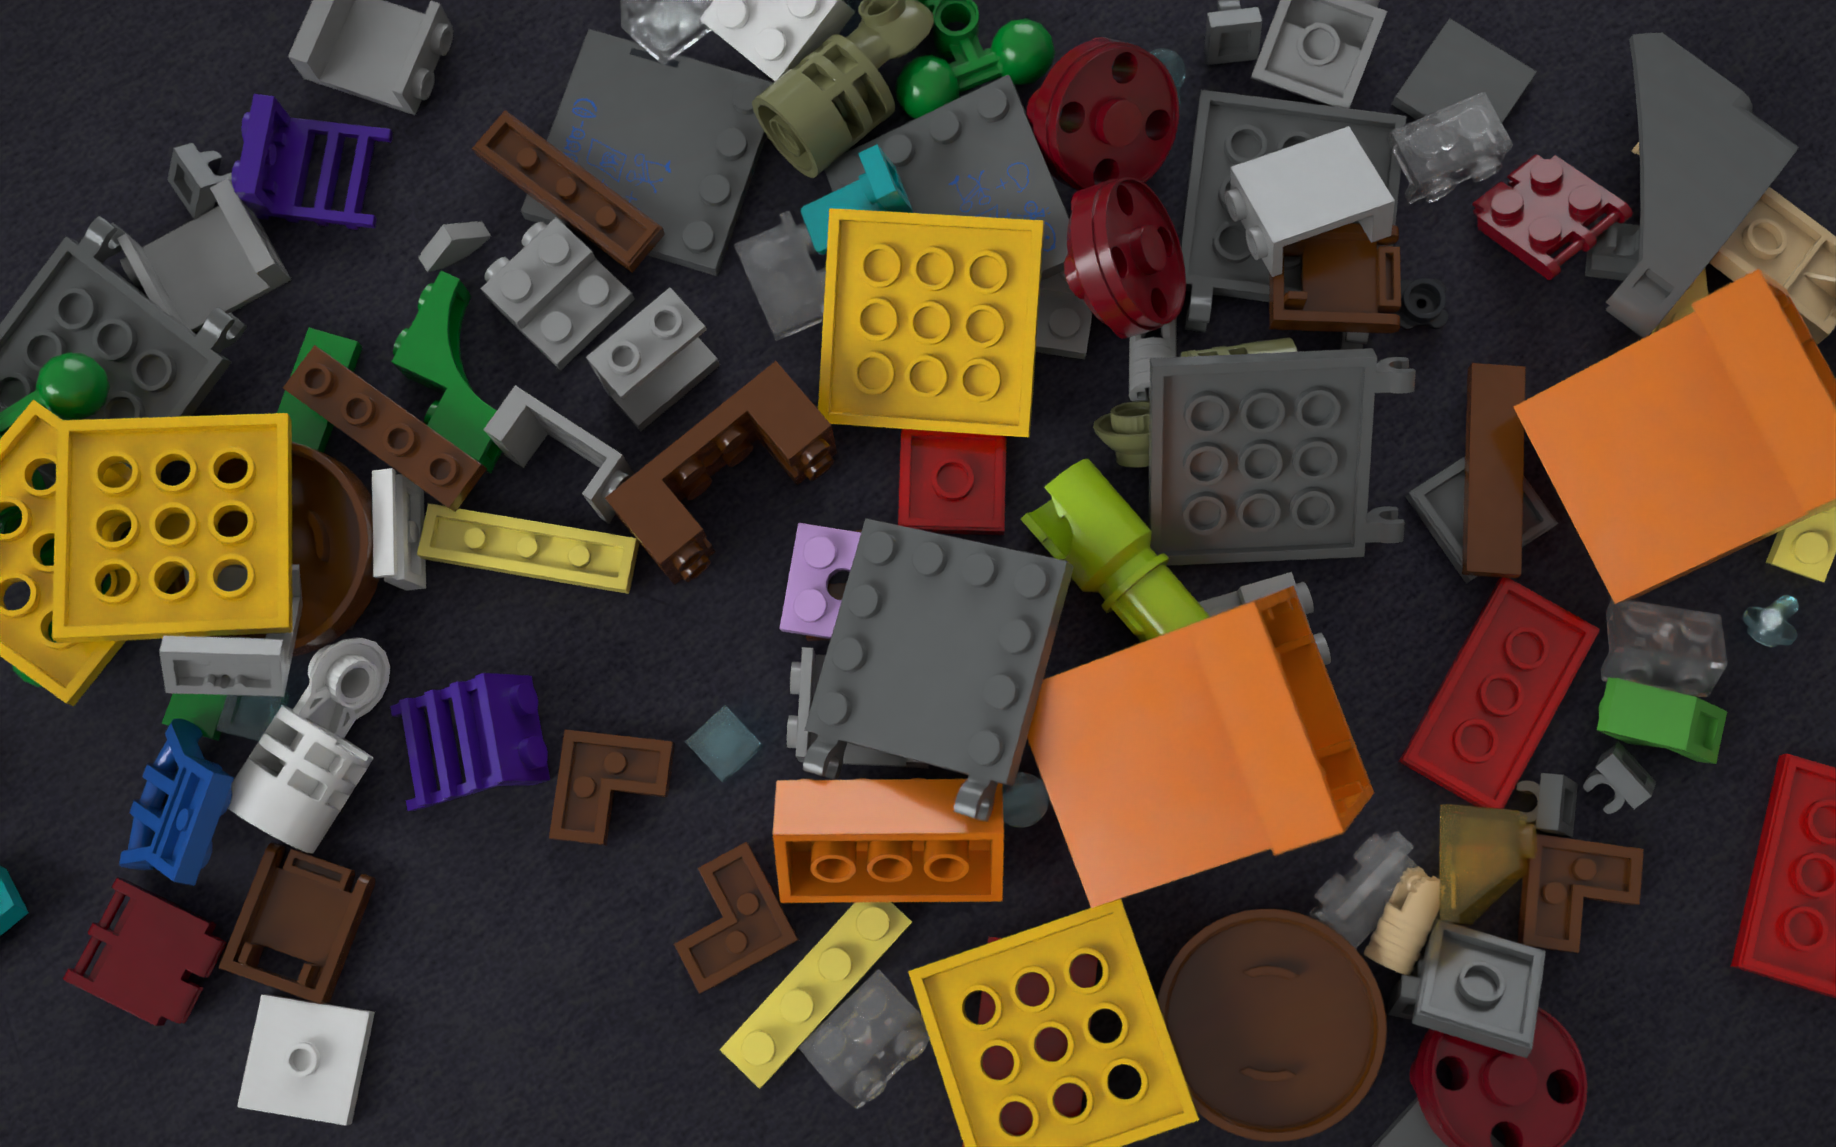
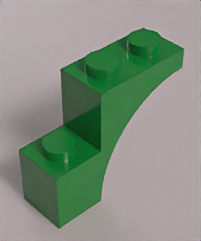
(432, 358)

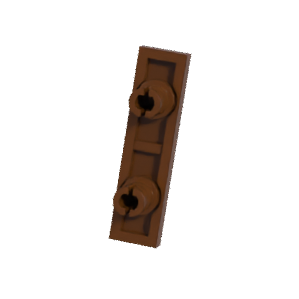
(385, 428)

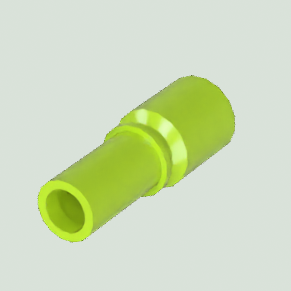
(1111, 553)

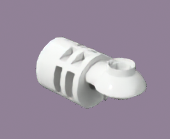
(302, 762)

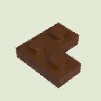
(597, 767)
(1563, 877)
(750, 925)

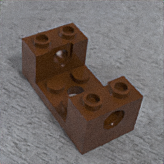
(765, 410)

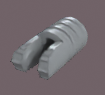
(1141, 351)

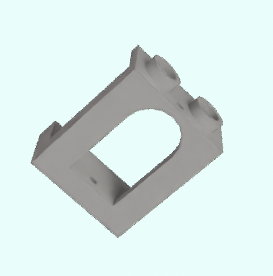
(232, 664)

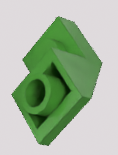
(1661, 719)

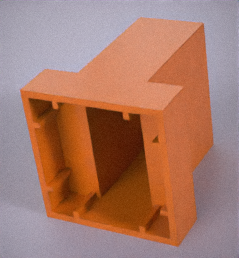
(1692, 438)
(1197, 750)

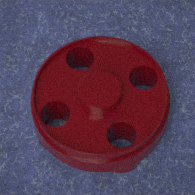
(1110, 116)
(1125, 256)
(1502, 1089)

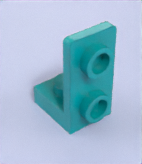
(874, 191)

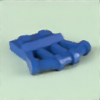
(187, 822)

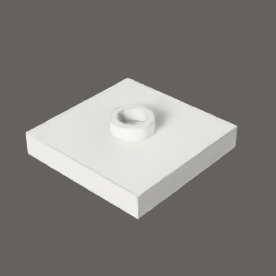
(306, 1059)

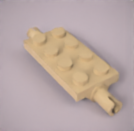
(1790, 251)

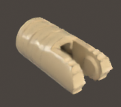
(1405, 921)

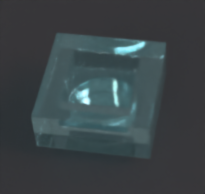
(249, 715)
(724, 744)

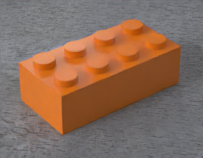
(884, 842)

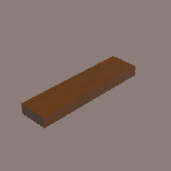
(568, 191)
(1493, 471)

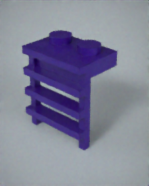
(277, 163)
(495, 732)

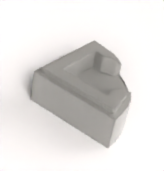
(453, 244)

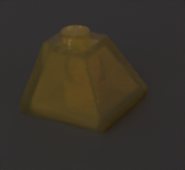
(1480, 858)

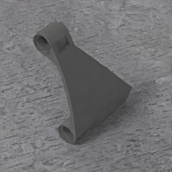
(1699, 174)

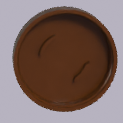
(328, 543)
(1273, 1024)

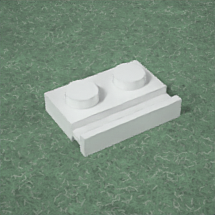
(397, 530)

